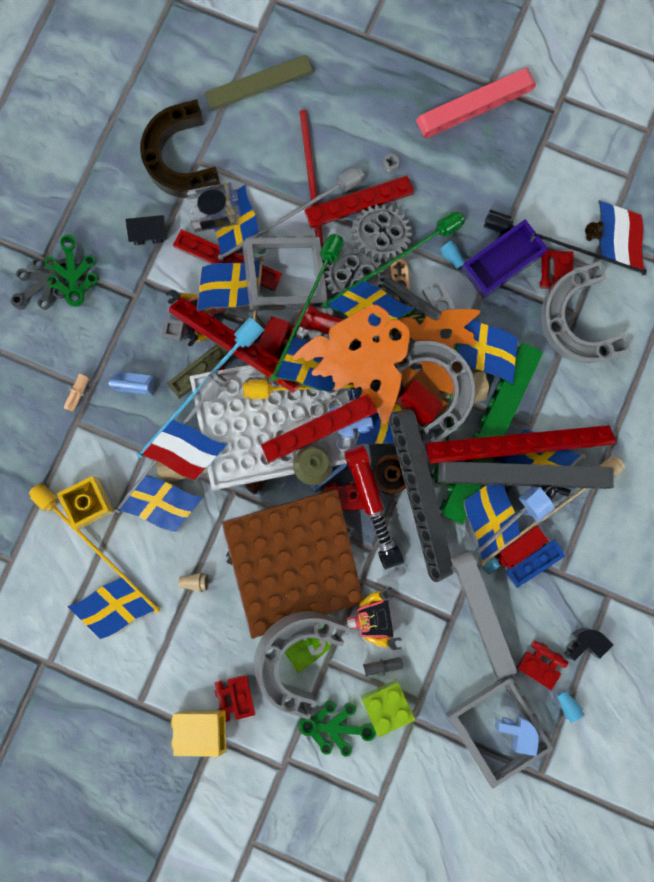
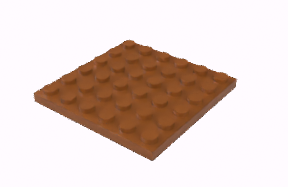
(292, 560)

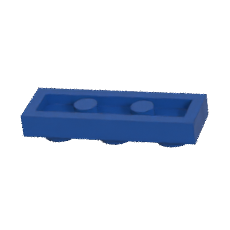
(535, 563)

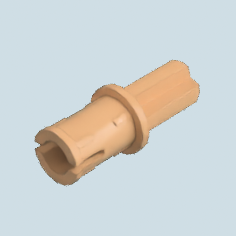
(76, 392)

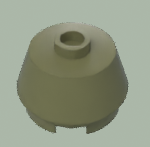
(312, 465)

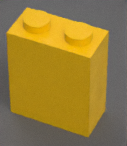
(199, 733)

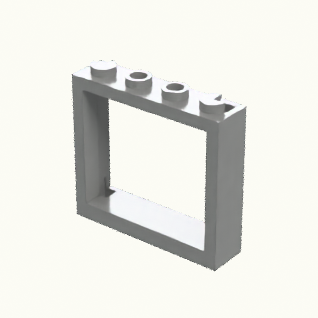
(288, 302)
(522, 761)

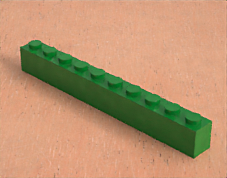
(494, 424)

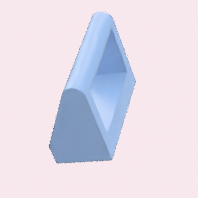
(133, 383)

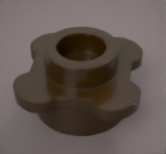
(591, 227)

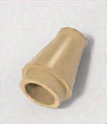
(195, 582)

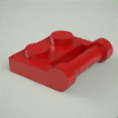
(561, 266)

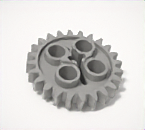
(381, 233)
(342, 269)

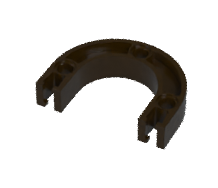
(155, 136)

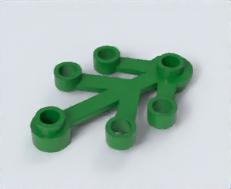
(71, 274)
(333, 728)

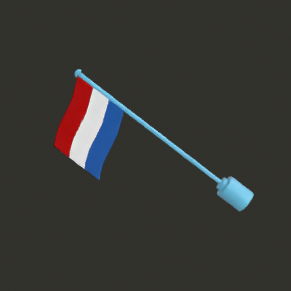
(184, 447)

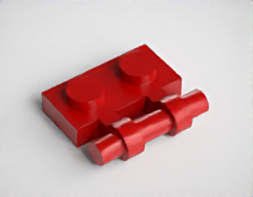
(537, 669)
(240, 695)

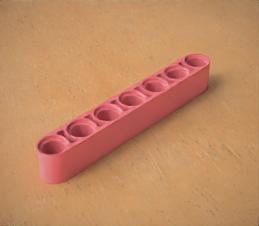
(475, 103)

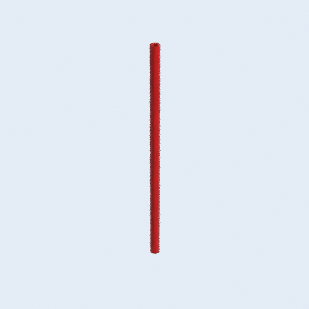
(310, 168)

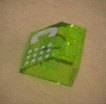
(306, 652)

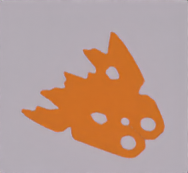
(367, 362)
(433, 376)

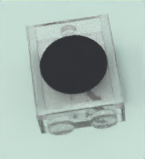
(213, 207)

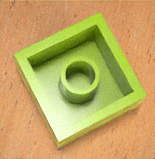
(387, 708)

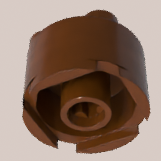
(380, 471)

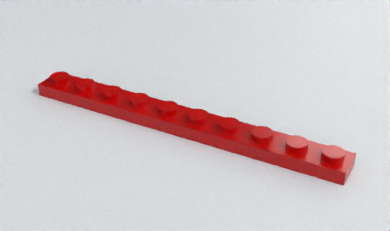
(519, 444)

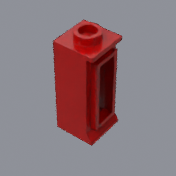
(522, 548)

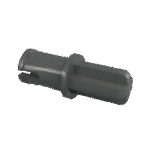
(383, 666)

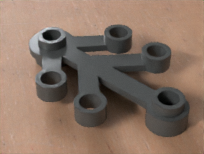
(41, 284)

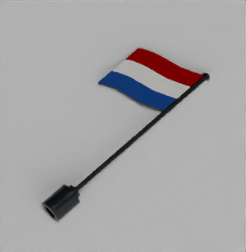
(620, 239)

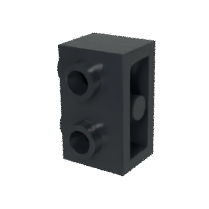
(146, 229)

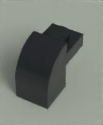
(588, 639)

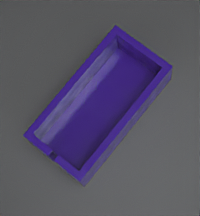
(504, 259)

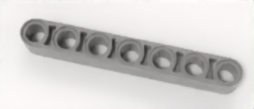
(483, 614)

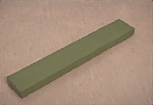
(259, 82)
(181, 383)

